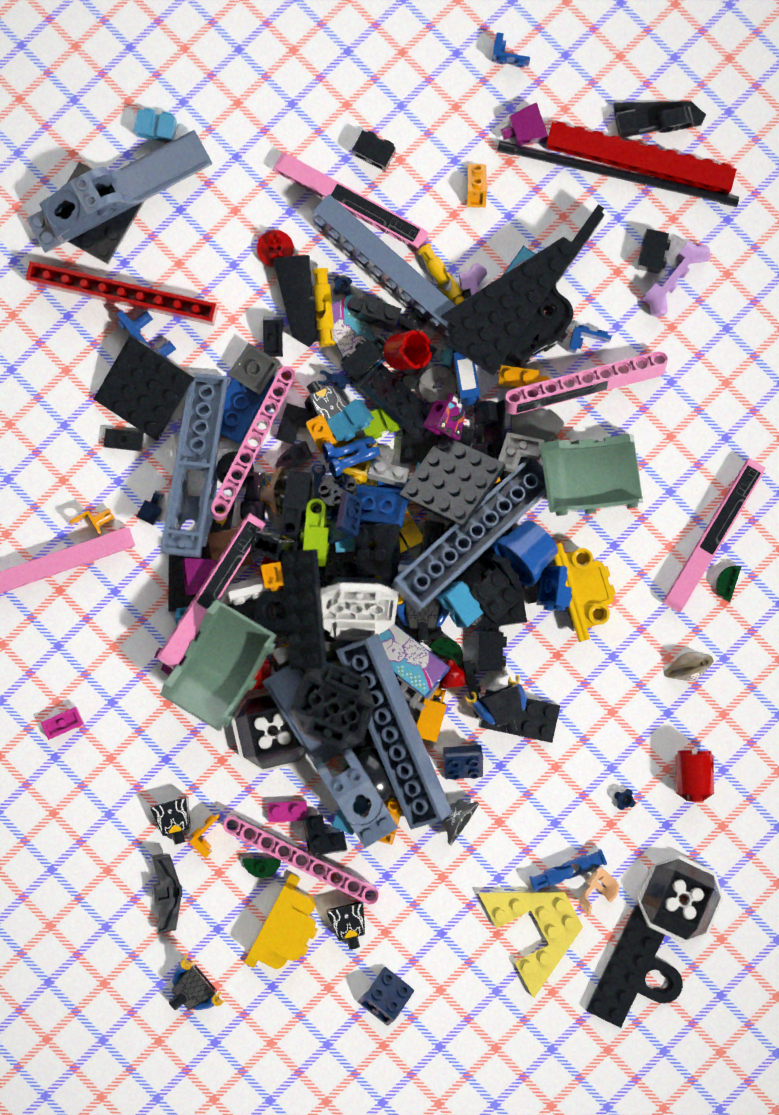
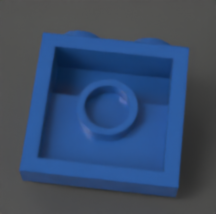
(552, 589)

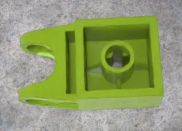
(316, 532)

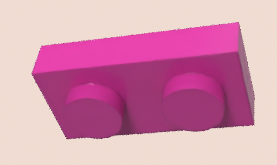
(62, 723)
(287, 811)

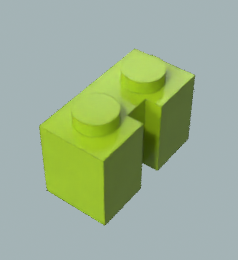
(381, 424)

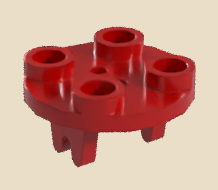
(274, 239)

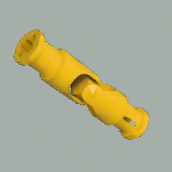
(437, 269)
(323, 303)

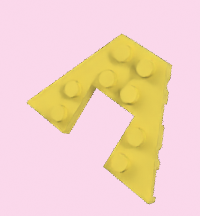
(556, 920)

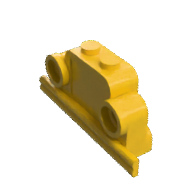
(589, 591)
(285, 929)

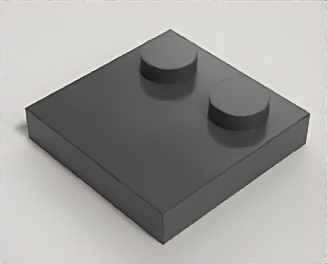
(254, 369)

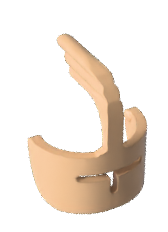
(609, 891)

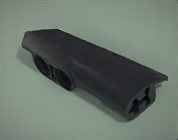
(649, 117)
(298, 297)
(489, 429)

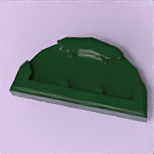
(727, 581)
(449, 649)
(261, 866)

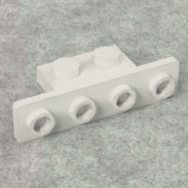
(243, 591)

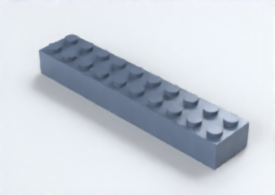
(383, 264)
(462, 546)
(397, 735)

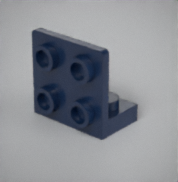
(345, 519)
(386, 996)

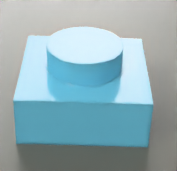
(446, 356)
(345, 546)

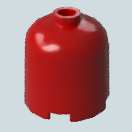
(407, 350)

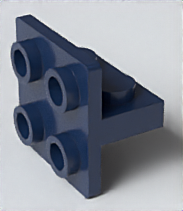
(463, 762)

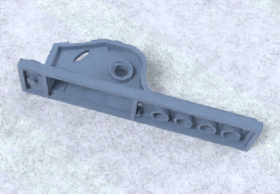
(132, 186)
(195, 451)
(348, 784)

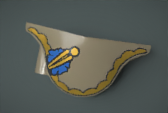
(271, 490)

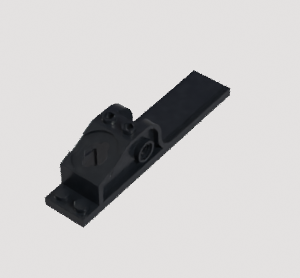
(549, 330)

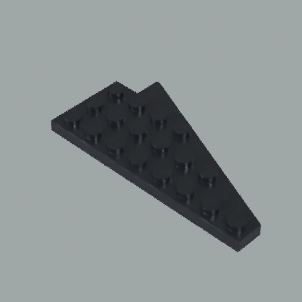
(499, 313)

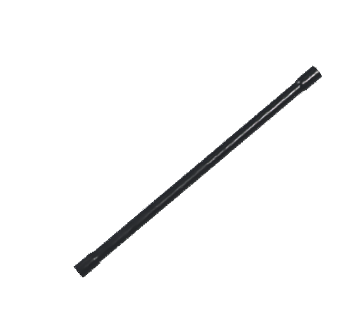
(722, 198)

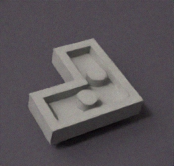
(519, 446)
(384, 471)

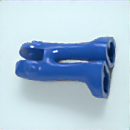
(359, 447)

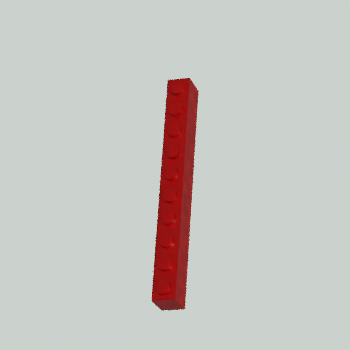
(640, 158)
(121, 293)

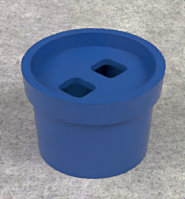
(528, 550)

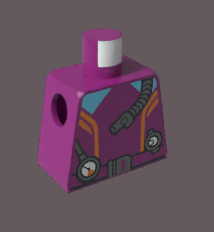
(446, 418)

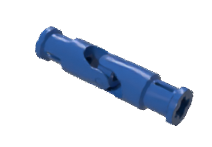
(559, 873)

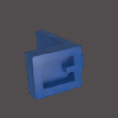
(501, 57)
(581, 330)

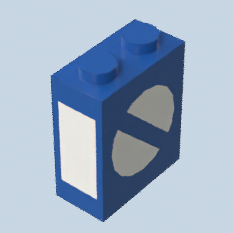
(466, 380)

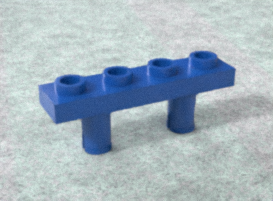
(134, 328)

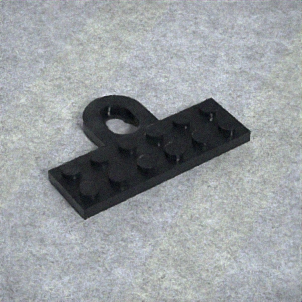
(303, 609)
(627, 972)

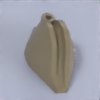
(689, 666)

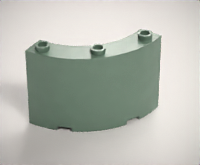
(591, 474)
(219, 666)

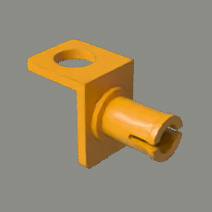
(96, 520)

